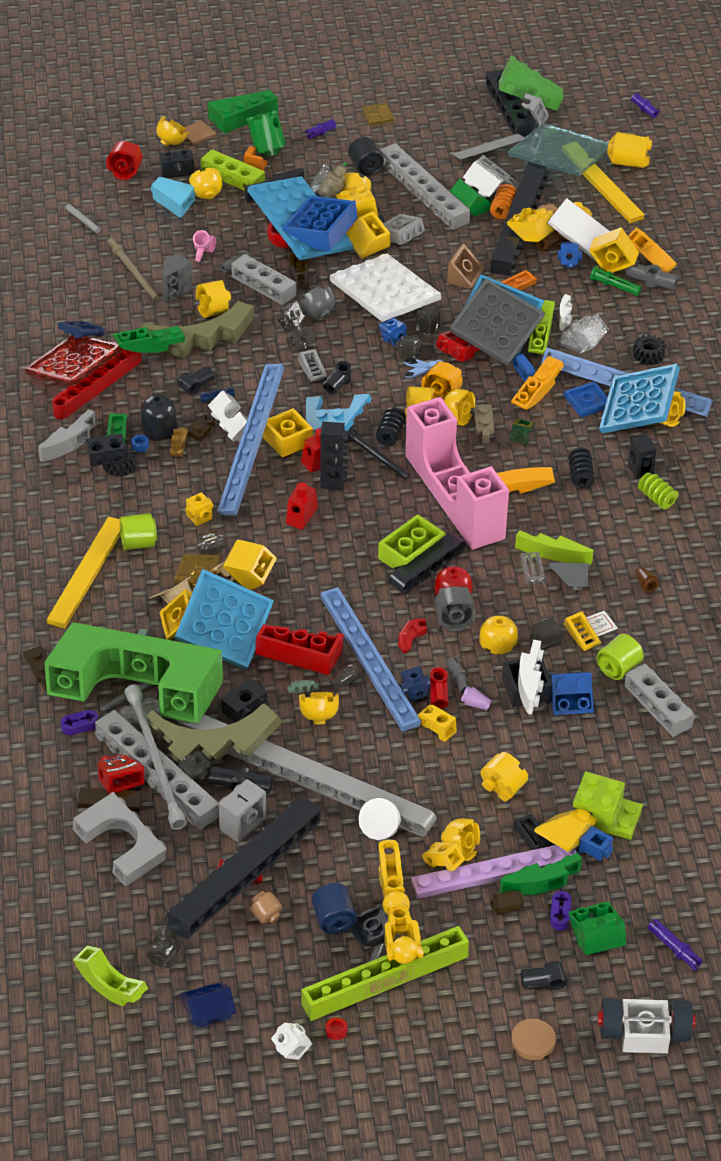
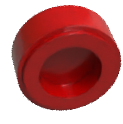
(336, 1028)

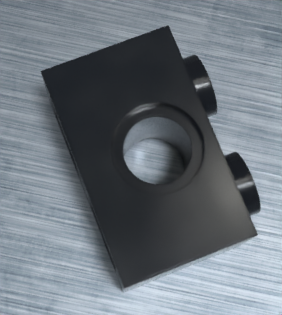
(176, 163)
(642, 456)
(243, 700)

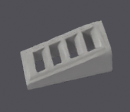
(312, 355)

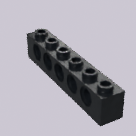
(510, 106)

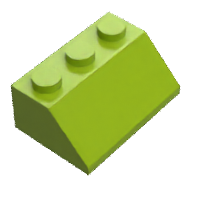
(408, 541)

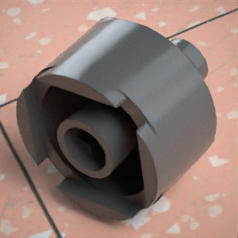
(455, 608)

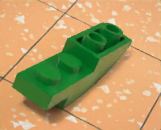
(149, 342)
(539, 880)

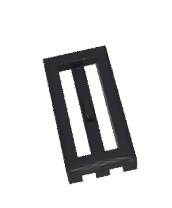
(527, 839)

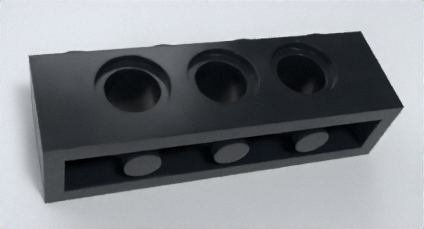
(332, 455)

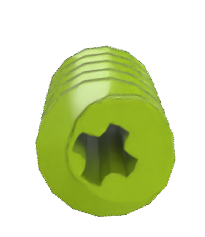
(658, 490)

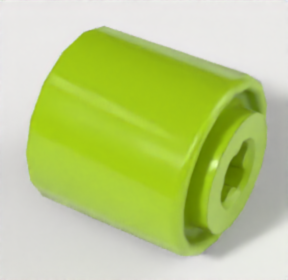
(138, 531)
(620, 656)

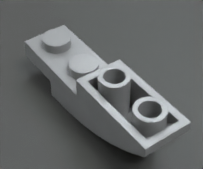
(67, 440)

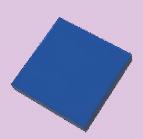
(586, 399)

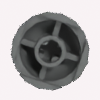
(318, 302)

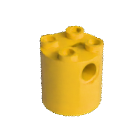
(629, 150)

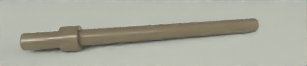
(119, 251)

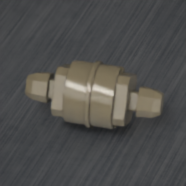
(333, 183)

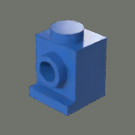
(596, 843)

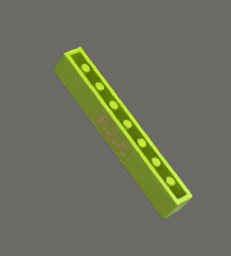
(382, 975)

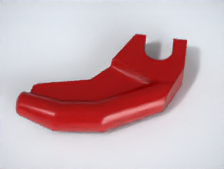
(411, 630)

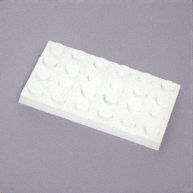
(385, 287)

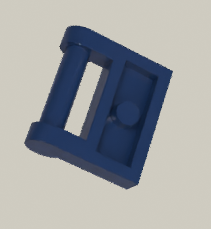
(81, 329)

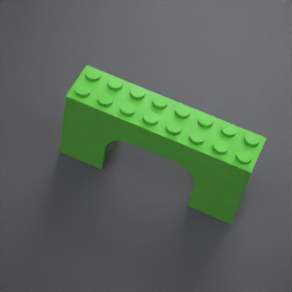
(88, 654)

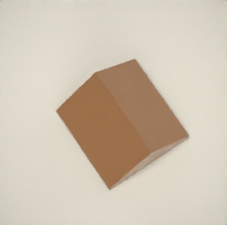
(464, 268)

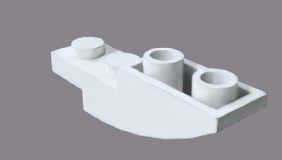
(530, 678)

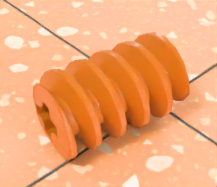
(502, 201)

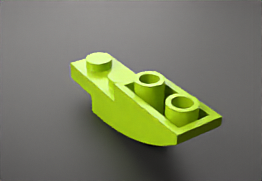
(540, 336)

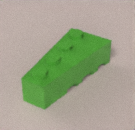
(519, 80)

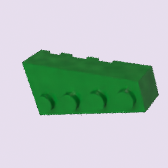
(232, 112)

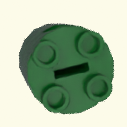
(266, 133)

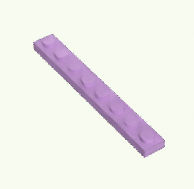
(484, 871)

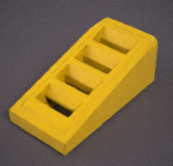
(584, 623)

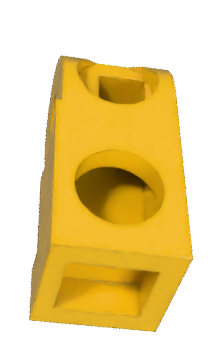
(438, 722)
(444, 854)

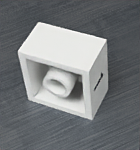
(483, 179)

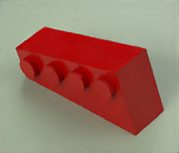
(300, 648)

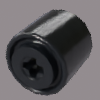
(365, 156)

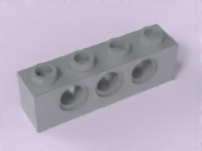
(263, 279)
(659, 700)

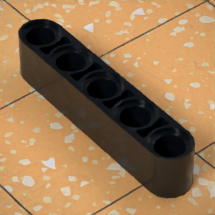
(427, 563)

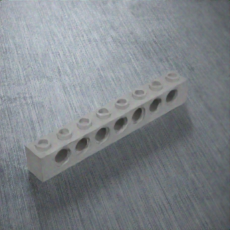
(425, 187)
(190, 797)

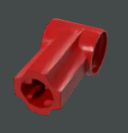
(438, 687)

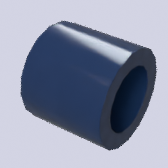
(334, 908)

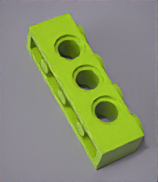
(232, 170)

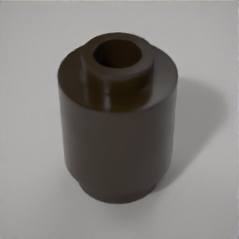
(507, 902)

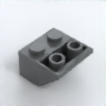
(176, 277)

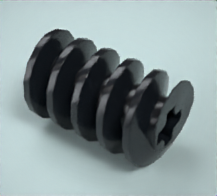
(390, 426)
(581, 467)

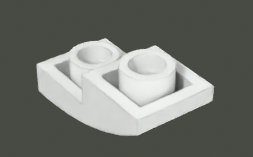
(564, 314)

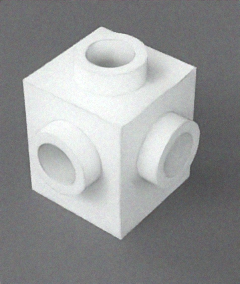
(291, 1040)

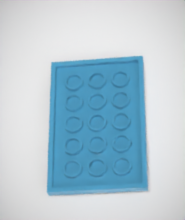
(280, 201)

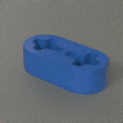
(523, 366)

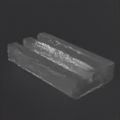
(535, 578)

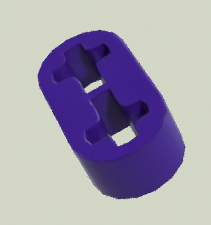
(79, 722)
(558, 910)

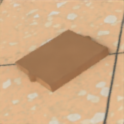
(199, 132)

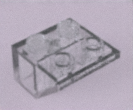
(583, 334)

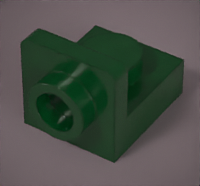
(521, 430)

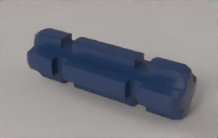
(205, 396)

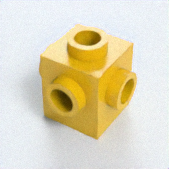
(199, 509)

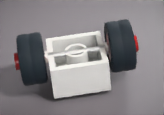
(646, 1023)

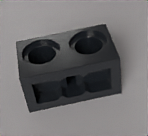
(106, 450)

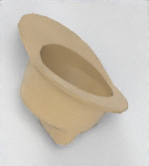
(170, 594)

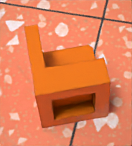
(251, 159)

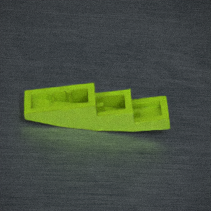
(558, 550)

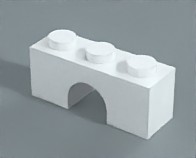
(224, 410)

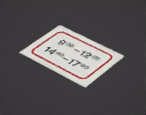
(600, 623)

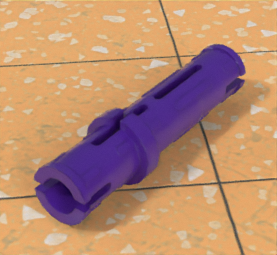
(681, 949)

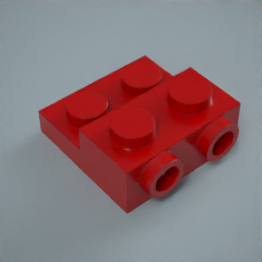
(455, 346)

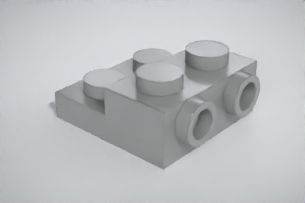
(404, 228)

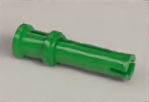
(608, 278)

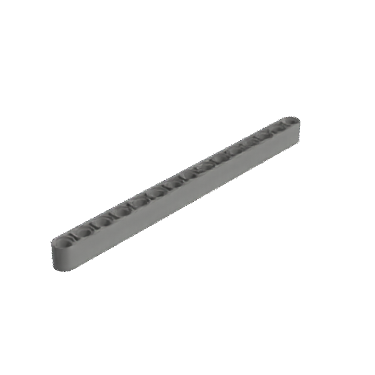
(323, 779)

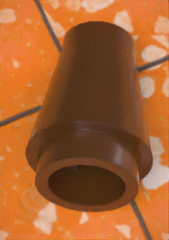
(548, 241)
(647, 580)

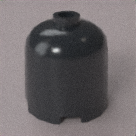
(158, 417)

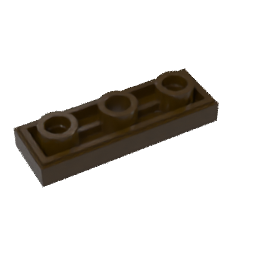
(91, 796)

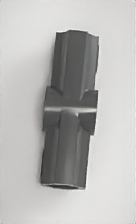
(653, 276)

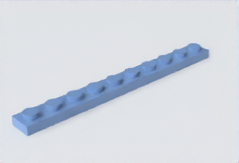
(604, 375)
(250, 440)
(370, 659)

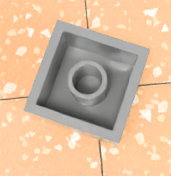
(242, 810)

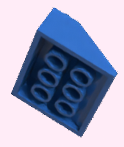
(322, 221)

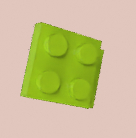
(606, 802)

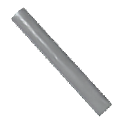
(82, 218)

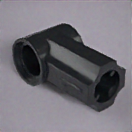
(338, 378)
(193, 382)
(548, 976)

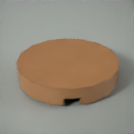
(533, 1039)

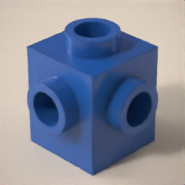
(572, 248)
(392, 330)

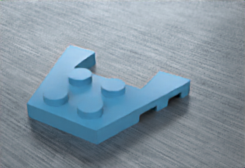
(316, 415)

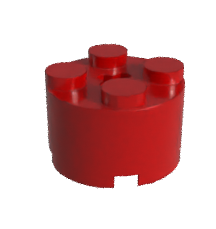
(124, 160)

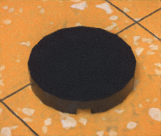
(370, 927)

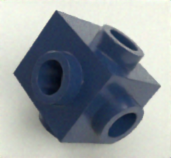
(414, 683)

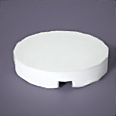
(379, 819)

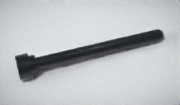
(353, 437)

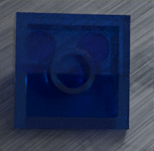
(208, 1004)

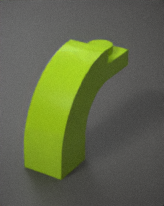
(106, 979)

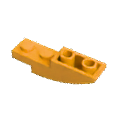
(651, 250)
(539, 385)

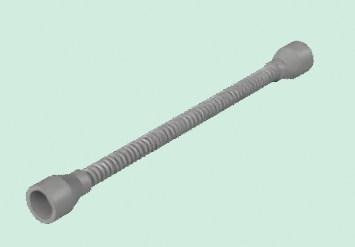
(175, 816)

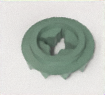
(303, 686)

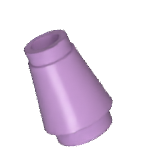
(476, 699)

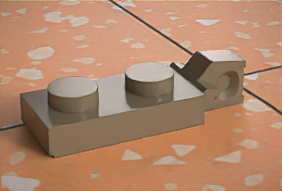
(484, 421)

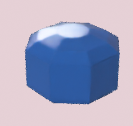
(140, 443)

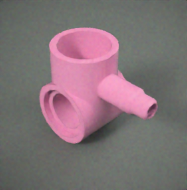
(202, 243)

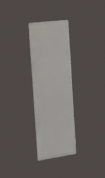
(489, 146)

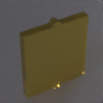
(378, 114)

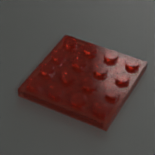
(73, 360)

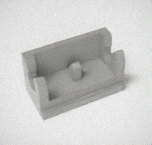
(536, 108)

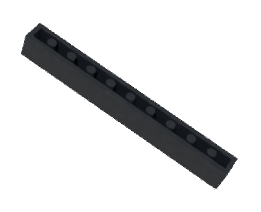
(527, 196)
(243, 868)

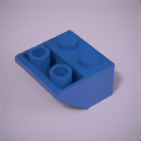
(571, 693)

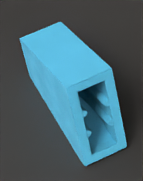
(173, 195)

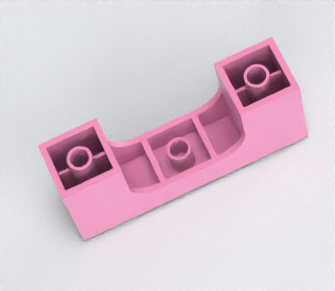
(471, 500)

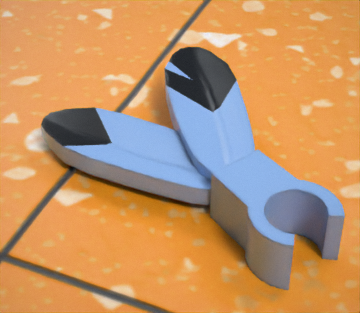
(420, 367)

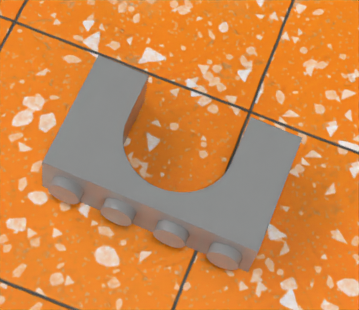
(114, 814)

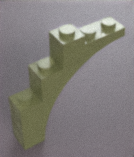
(205, 335)
(243, 735)

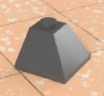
(571, 573)

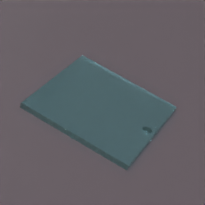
(560, 149)

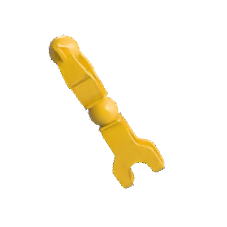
(396, 906)

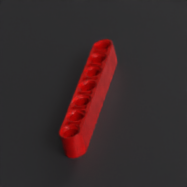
(76, 396)

